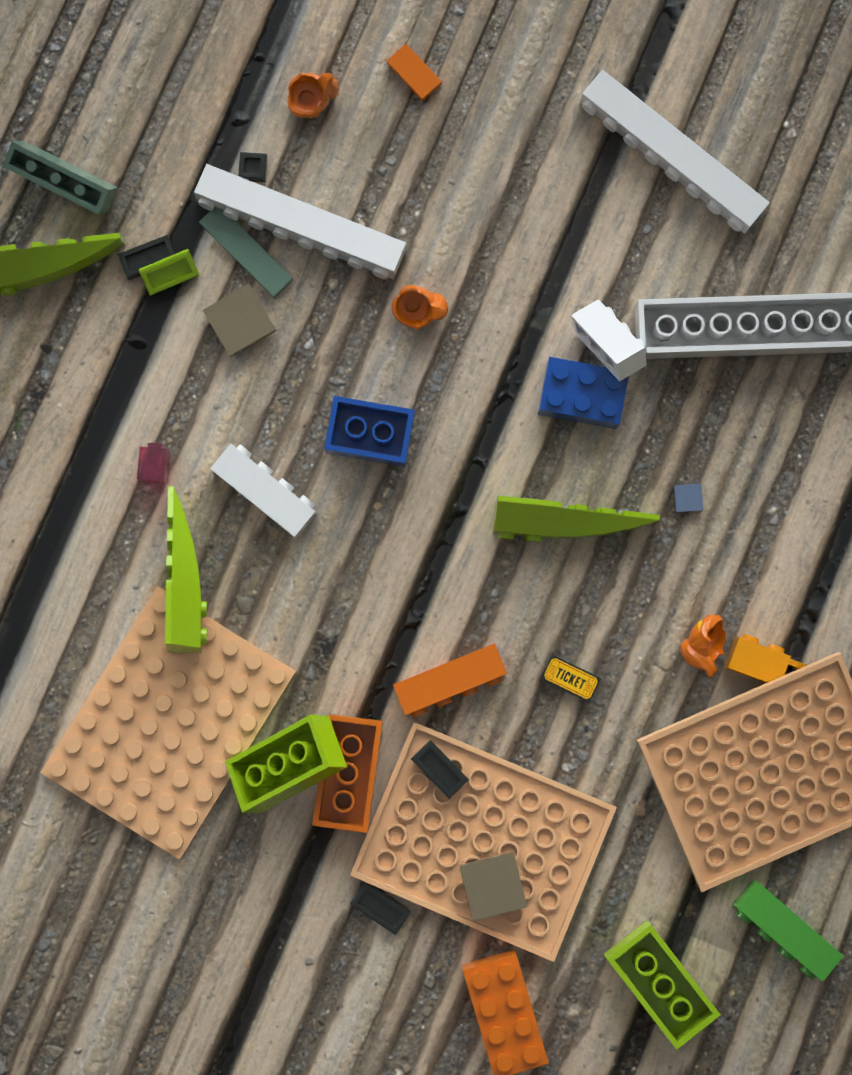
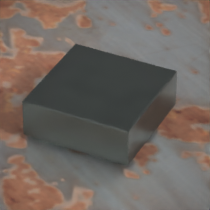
(253, 166)

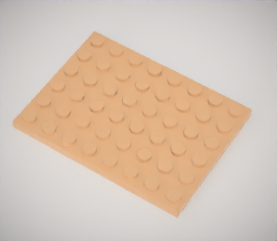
(163, 726)
(758, 772)
(501, 809)

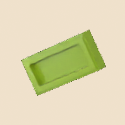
(168, 272)

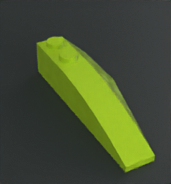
(46, 263)
(550, 520)
(183, 588)

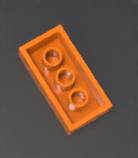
(347, 796)
(505, 1013)

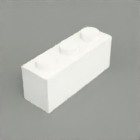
(609, 340)

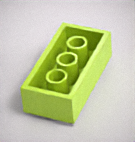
(285, 764)
(662, 984)

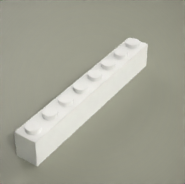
(673, 152)
(300, 222)

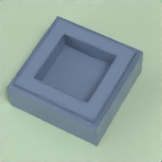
(688, 498)

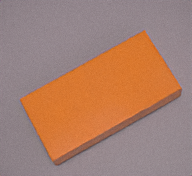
(414, 72)

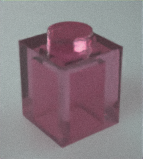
(153, 464)

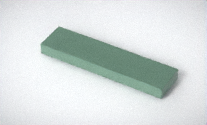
(246, 252)

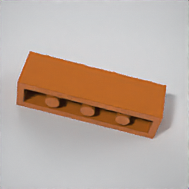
(449, 680)

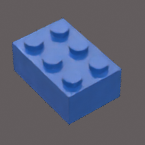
(582, 393)
(369, 431)

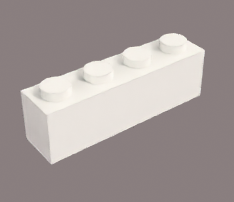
(263, 490)

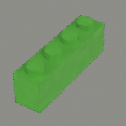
(788, 930)

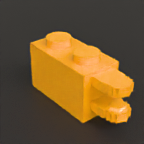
(758, 661)

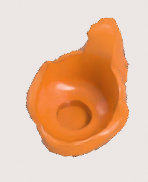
(311, 93)
(418, 307)
(705, 644)

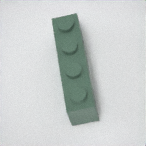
(60, 177)

